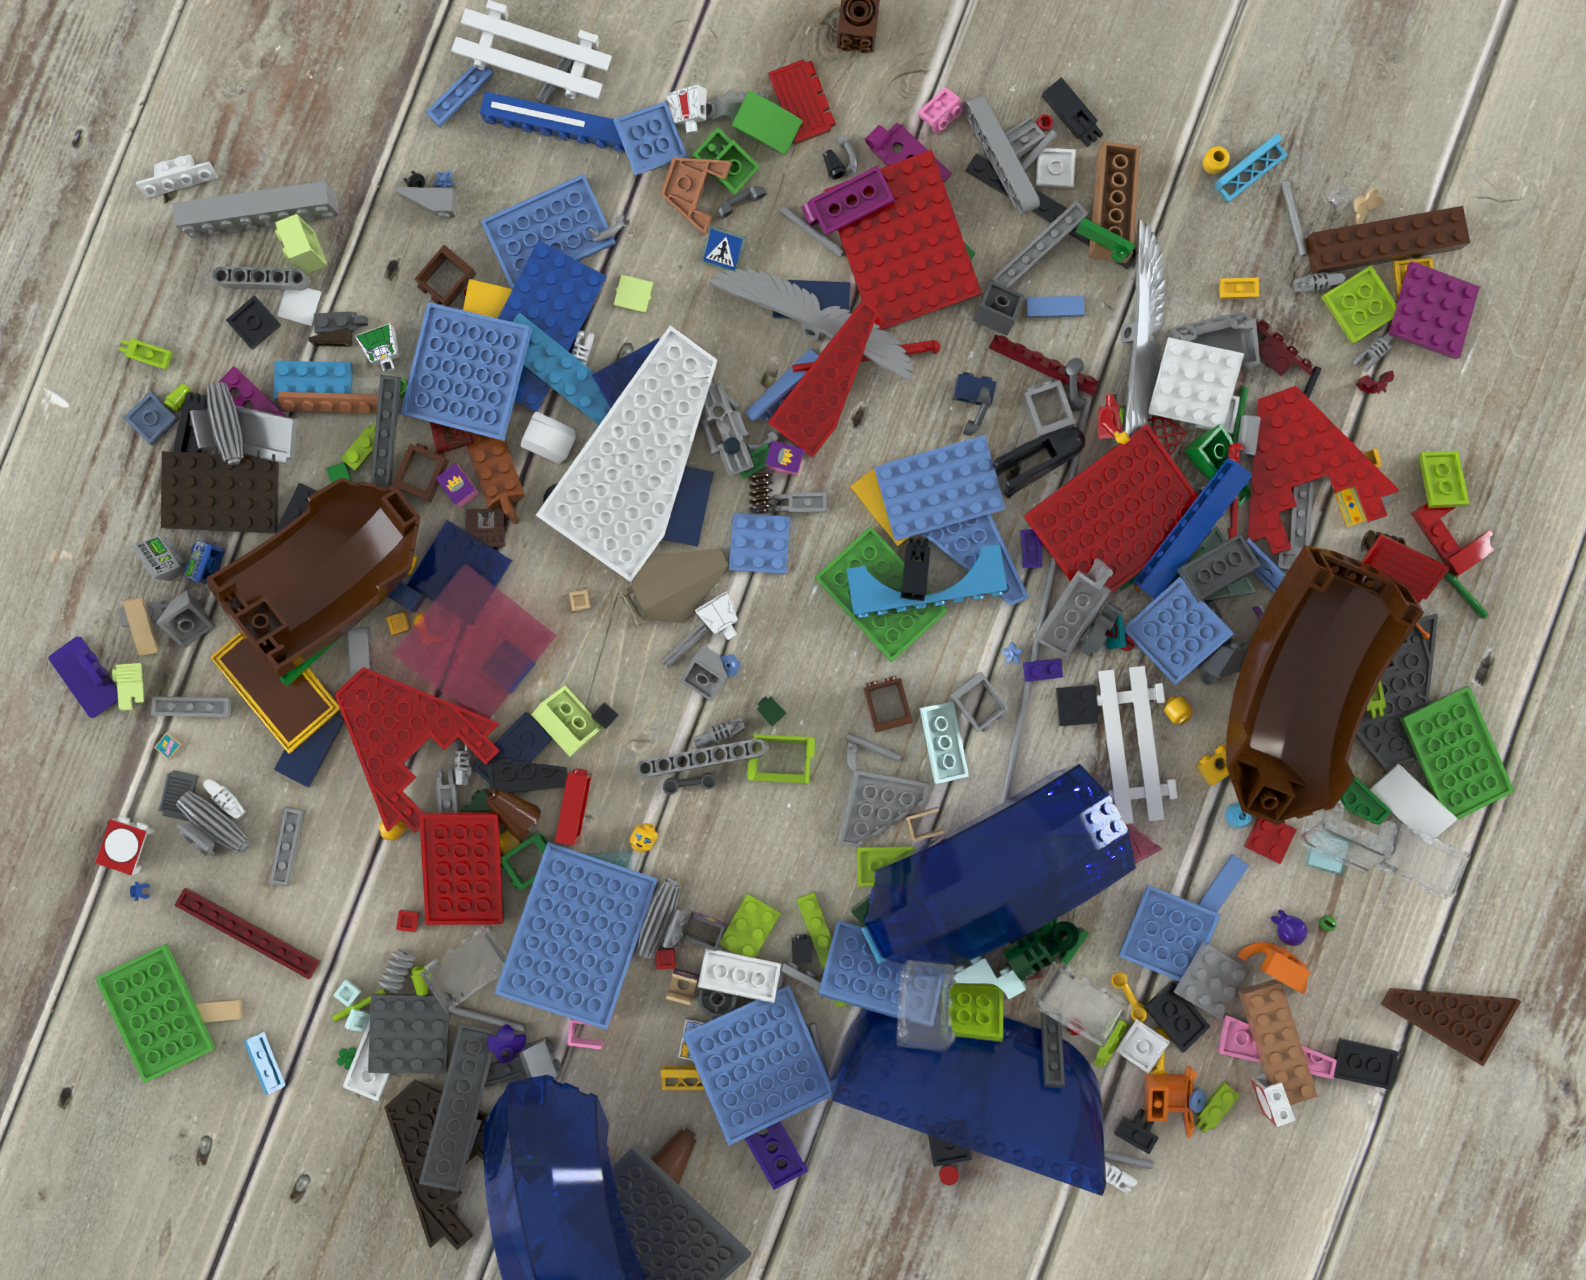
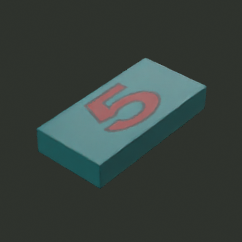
(1116, 636)

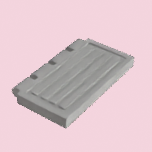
(267, 435)

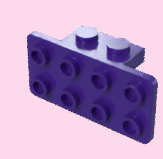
(85, 676)

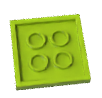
(1360, 304)
(977, 1011)

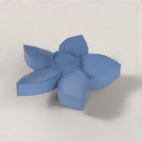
(444, 180)
(1011, 653)

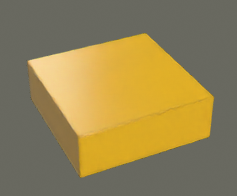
(398, 623)
(508, 842)

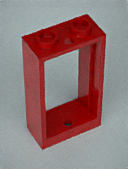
(573, 807)

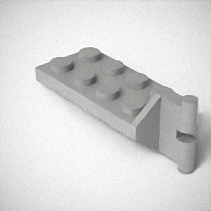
(1075, 609)

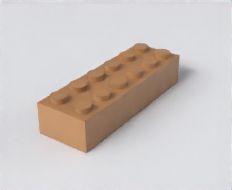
(1115, 194)
(1277, 1040)

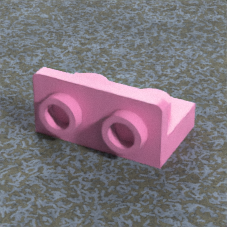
(941, 110)

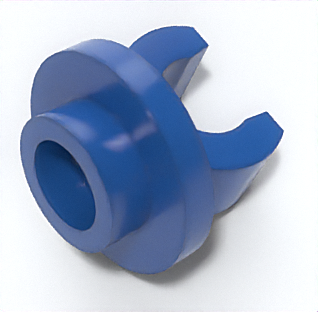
(135, 891)

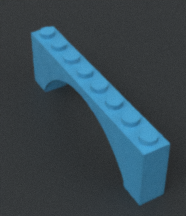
(983, 578)

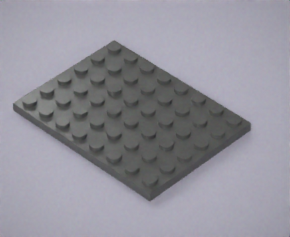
(669, 1228)

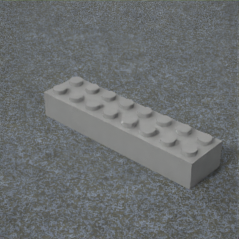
(255, 209)

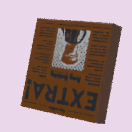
(487, 525)

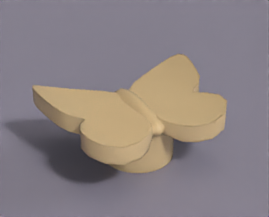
(1364, 204)

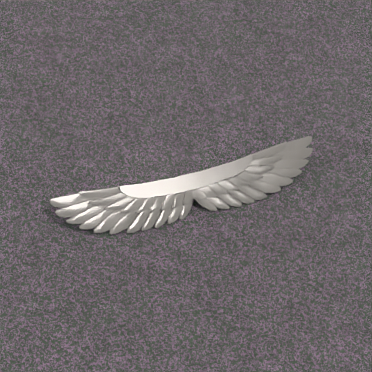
(801, 306)
(1148, 319)

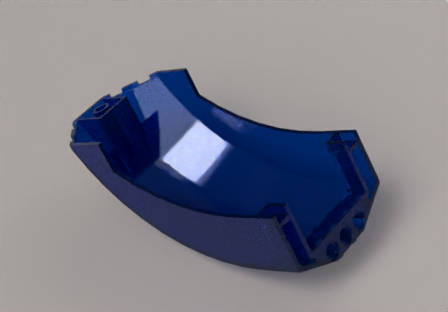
(1001, 873)
(553, 1186)

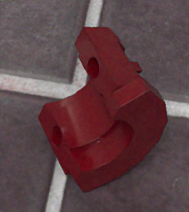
(1368, 386)

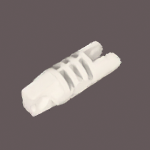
(582, 352)
(224, 799)
(1119, 1178)

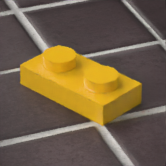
(1238, 288)

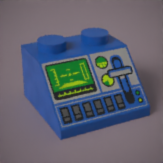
(203, 561)

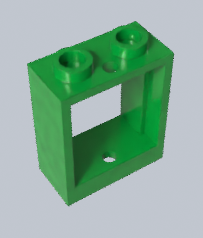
(516, 881)

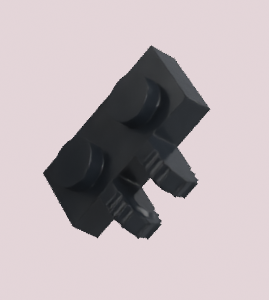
(1135, 1134)

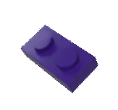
(1030, 549)
(1042, 669)

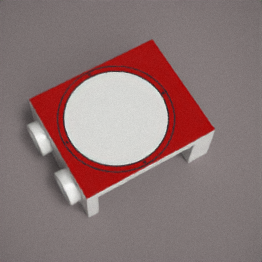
(123, 845)
(1272, 1101)

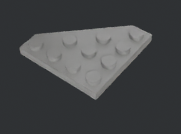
(877, 802)

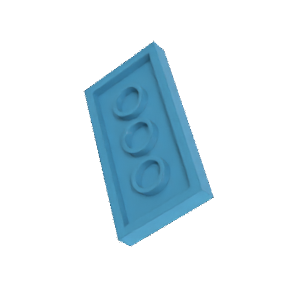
(313, 377)

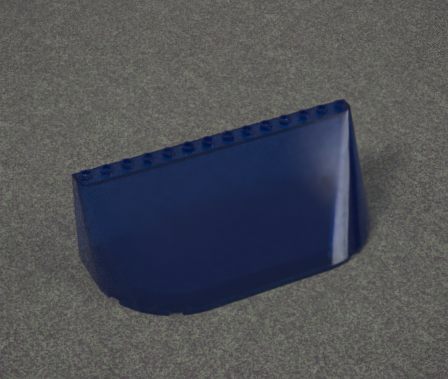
(980, 1096)

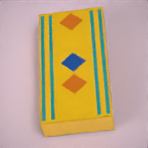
(1350, 507)

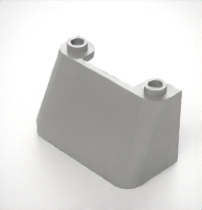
(1229, 332)

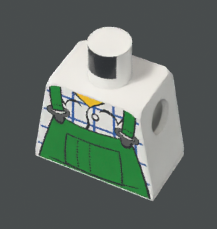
(380, 346)

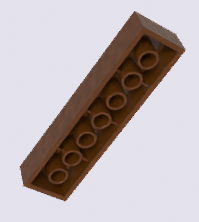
(1387, 240)

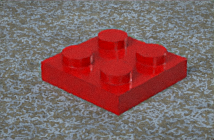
(1270, 839)

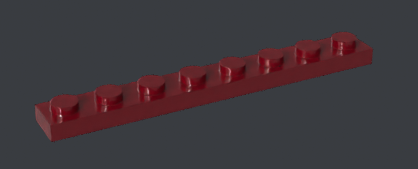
(247, 933)

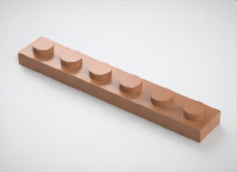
(328, 402)

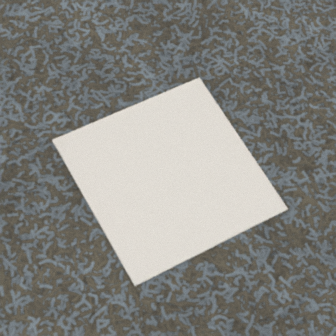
(299, 305)

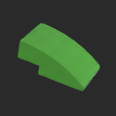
(767, 123)
(721, 147)

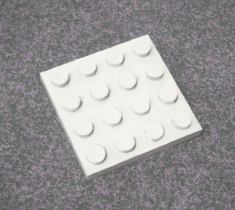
(1195, 383)

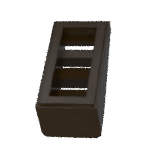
(335, 338)

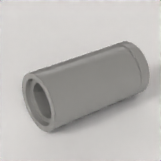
(1249, 434)

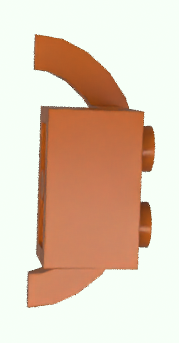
(1279, 964)
(1169, 1094)

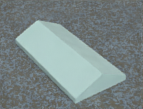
(944, 742)

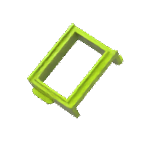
(753, 775)

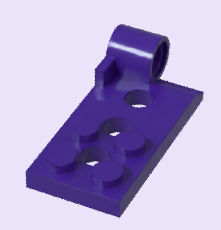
(767, 1159)

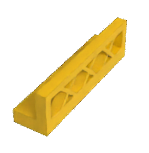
(681, 1073)

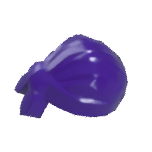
(1290, 929)

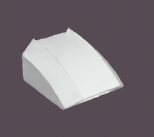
(548, 438)

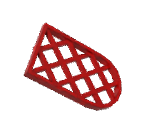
(1177, 442)

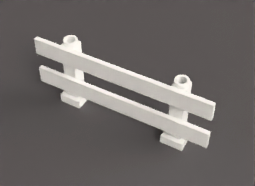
(494, 25)
(1140, 696)

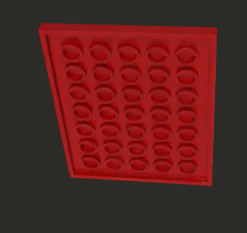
(911, 251)
(1114, 510)

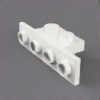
(176, 175)

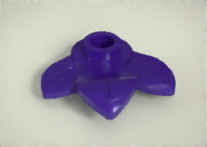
(506, 1041)

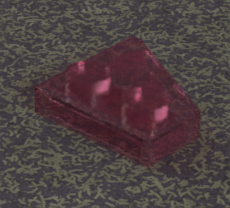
(1141, 845)

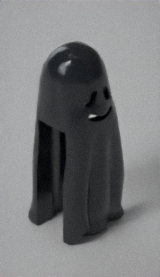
(1061, 447)

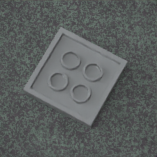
(1211, 981)

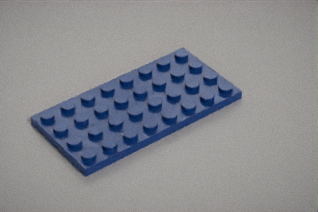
(555, 297)

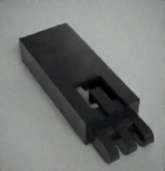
(1067, 105)
(185, 436)
(915, 572)

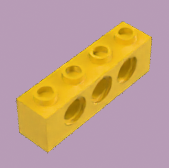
(1208, 769)

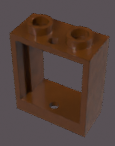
(443, 254)
(433, 485)
(907, 719)

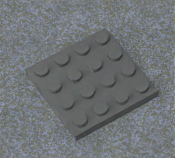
(408, 1034)

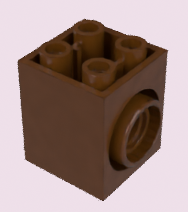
(858, 25)

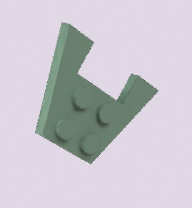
(1238, 588)

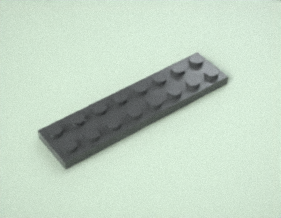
(458, 1109)

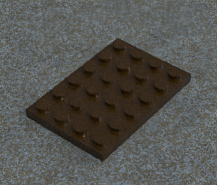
(209, 494)

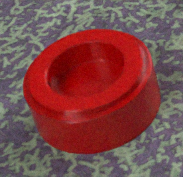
(948, 1174)

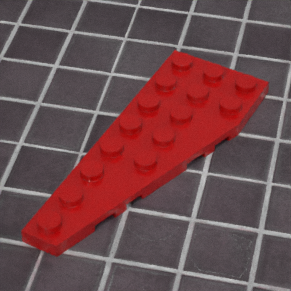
(817, 400)

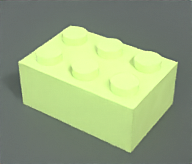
(300, 244)

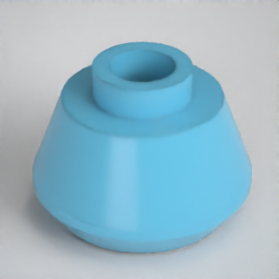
(1233, 814)

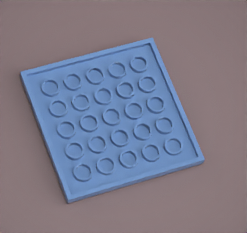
(466, 371)
(758, 1065)

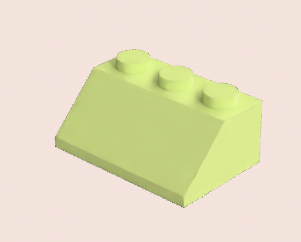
(567, 720)

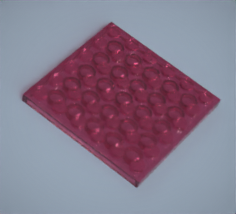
(474, 643)

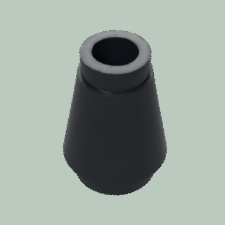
(833, 165)

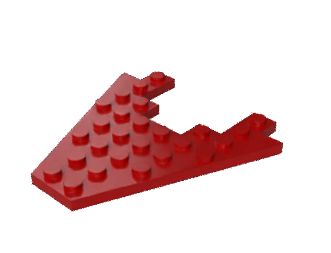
(1299, 447)
(391, 723)

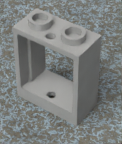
(1048, 385)
(986, 723)

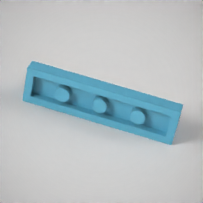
(1246, 163)

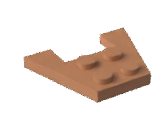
(685, 185)

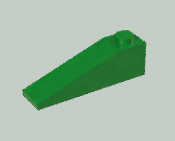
(1210, 452)

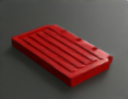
(800, 96)
(1406, 566)

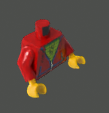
(1112, 420)

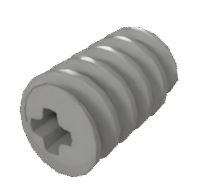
(397, 971)

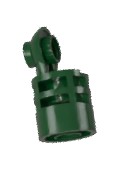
(1036, 952)

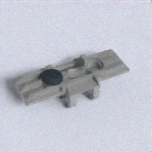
(731, 427)

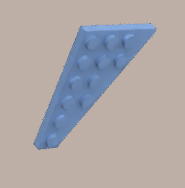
(962, 544)

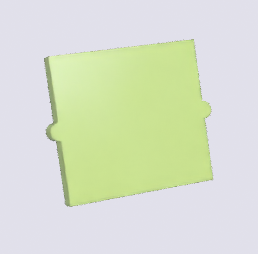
(633, 293)

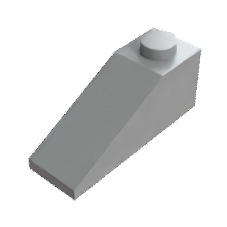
(437, 201)

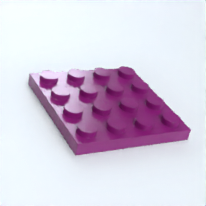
(1434, 310)

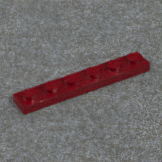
(1040, 363)

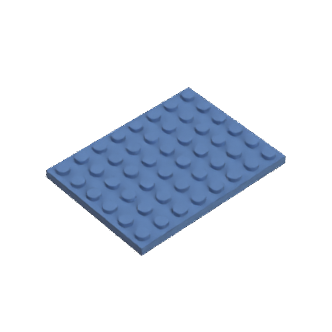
(576, 936)

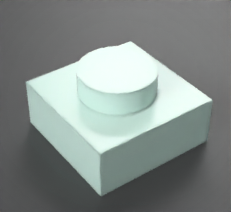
(347, 993)
(357, 1020)

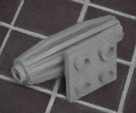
(219, 424)
(209, 826)
(663, 920)

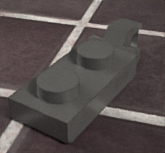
(338, 320)

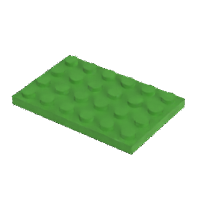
(890, 631)
(1457, 753)
(155, 1013)

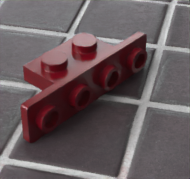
(1279, 354)

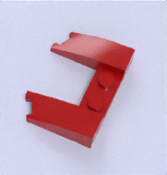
(1456, 559)

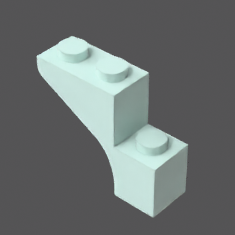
(982, 971)

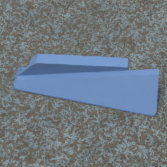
(776, 394)

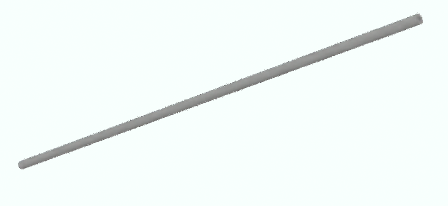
(1036, 645)

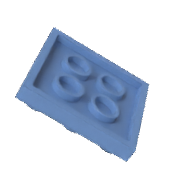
(650, 138)
(759, 543)

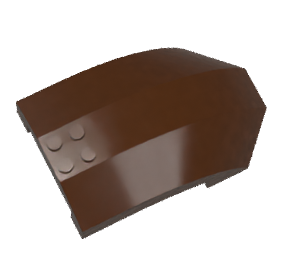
(319, 572)

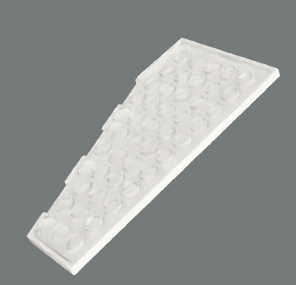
(631, 468)

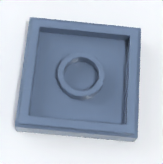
(151, 418)

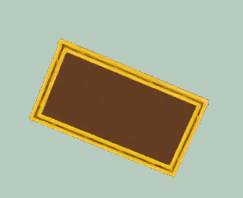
(289, 711)

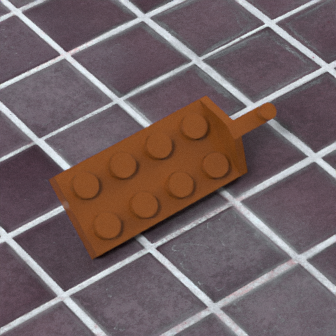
(496, 474)

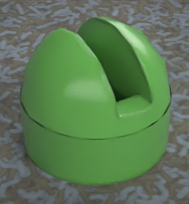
(1325, 927)

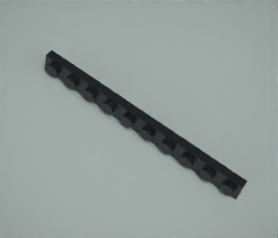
(1048, 208)

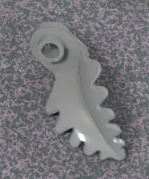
(727, 105)

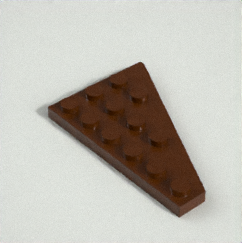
(1459, 1020)

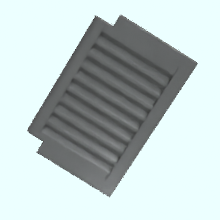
(175, 787)

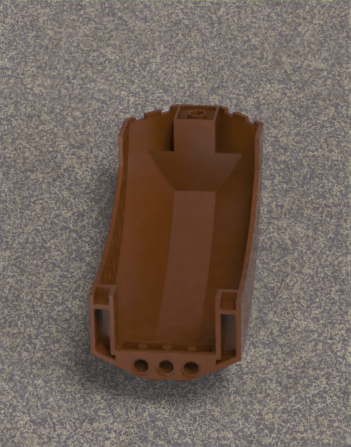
(1311, 681)

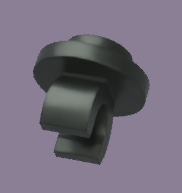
(415, 180)

